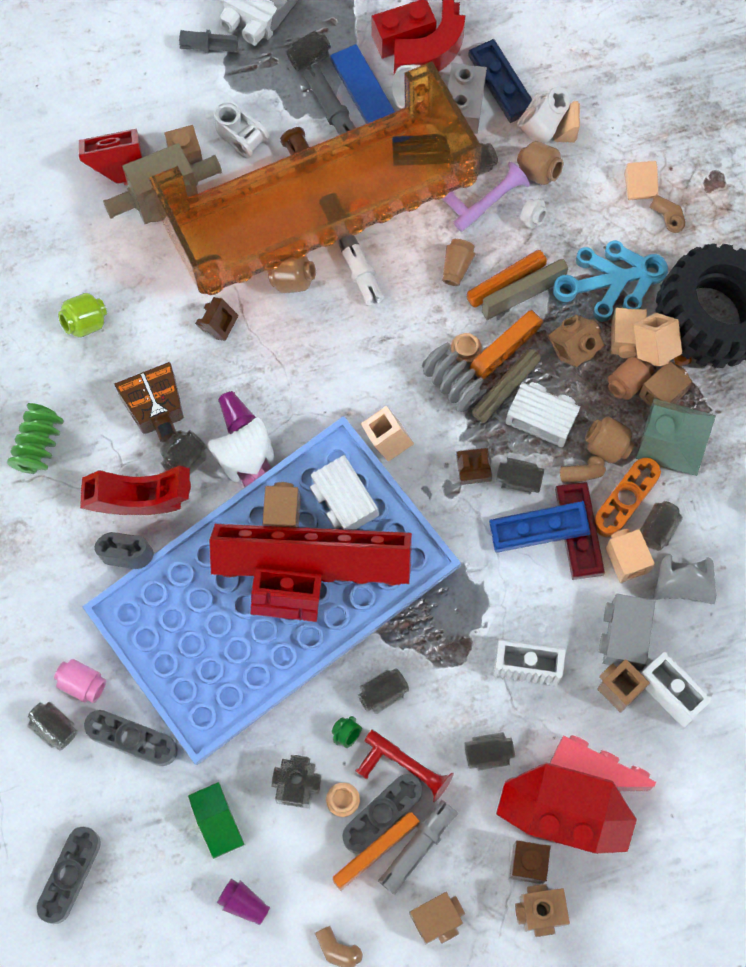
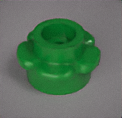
(346, 731)

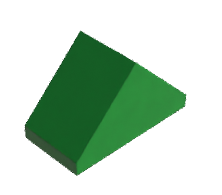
(215, 820)

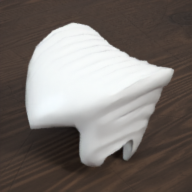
(243, 449)

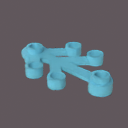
(614, 277)

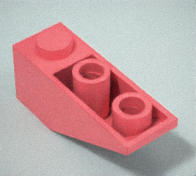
(576, 755)

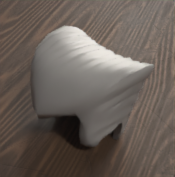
(686, 580)

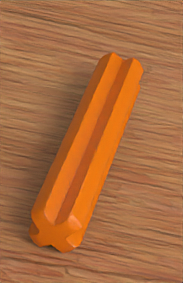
(506, 277)

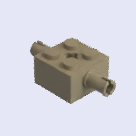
(139, 188)

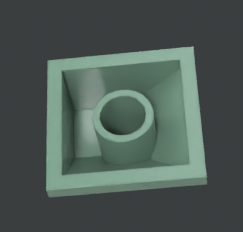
(676, 436)

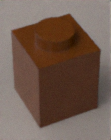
(529, 862)

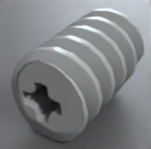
(453, 378)

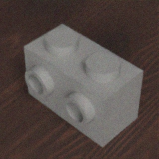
(467, 88)

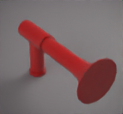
(382, 746)

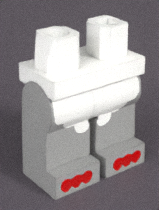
(256, 17)

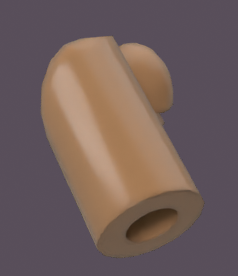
(671, 212)
(337, 953)

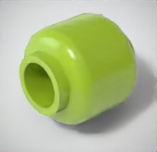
(82, 315)

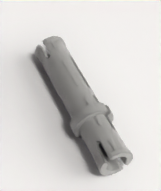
(418, 846)

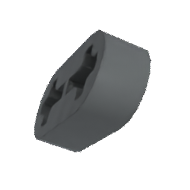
(125, 546)

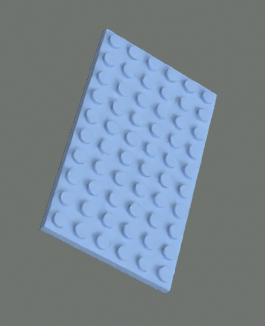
(192, 631)

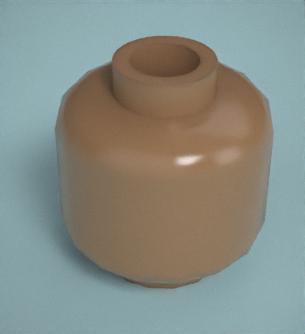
(540, 162)
(293, 275)
(609, 440)

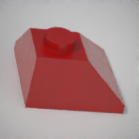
(110, 152)

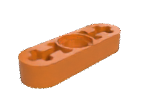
(506, 344)
(632, 475)

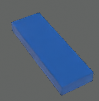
(361, 84)
(539, 527)

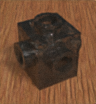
(296, 794)

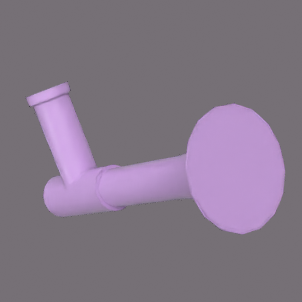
(468, 215)

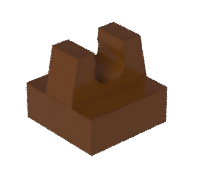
(217, 319)
(474, 466)

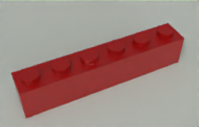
(330, 552)

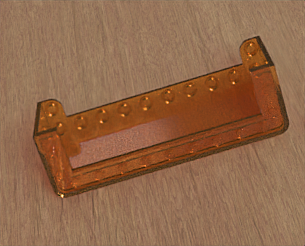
(323, 189)

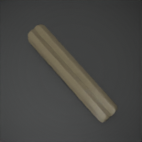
(506, 385)

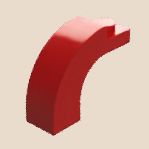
(439, 46)
(135, 495)

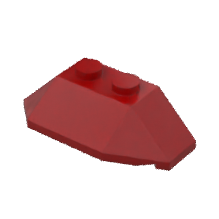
(568, 809)

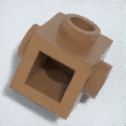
(576, 340)
(554, 905)

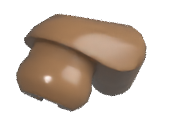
(593, 470)

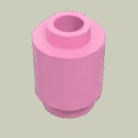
(79, 681)

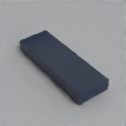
(501, 79)

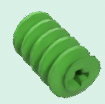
(34, 439)

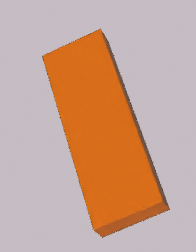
(375, 851)

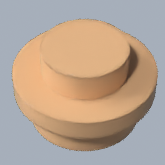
(467, 346)
(343, 799)

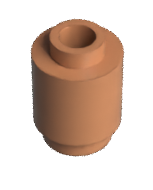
(629, 377)

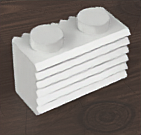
(542, 413)
(344, 495)
(529, 662)
(675, 690)

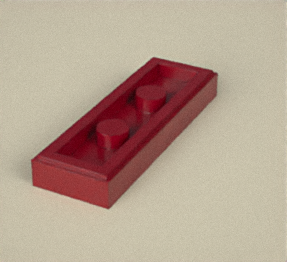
(583, 551)

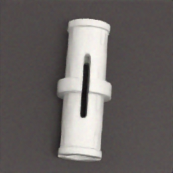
(363, 274)

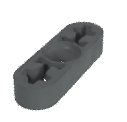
(111, 720)
(406, 802)
(54, 879)

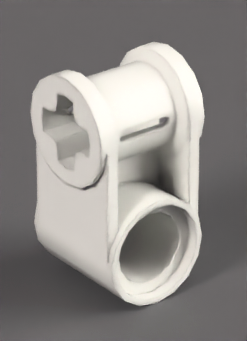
(544, 114)
(243, 132)

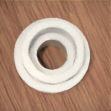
(533, 213)

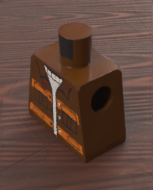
(152, 400)

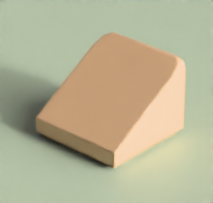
(569, 125)
(641, 180)

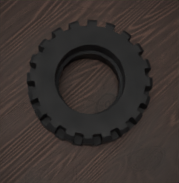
(700, 334)

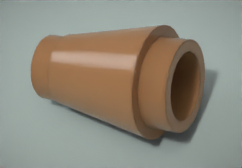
(457, 261)

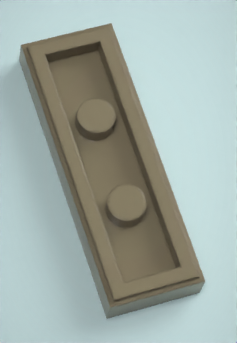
(523, 289)

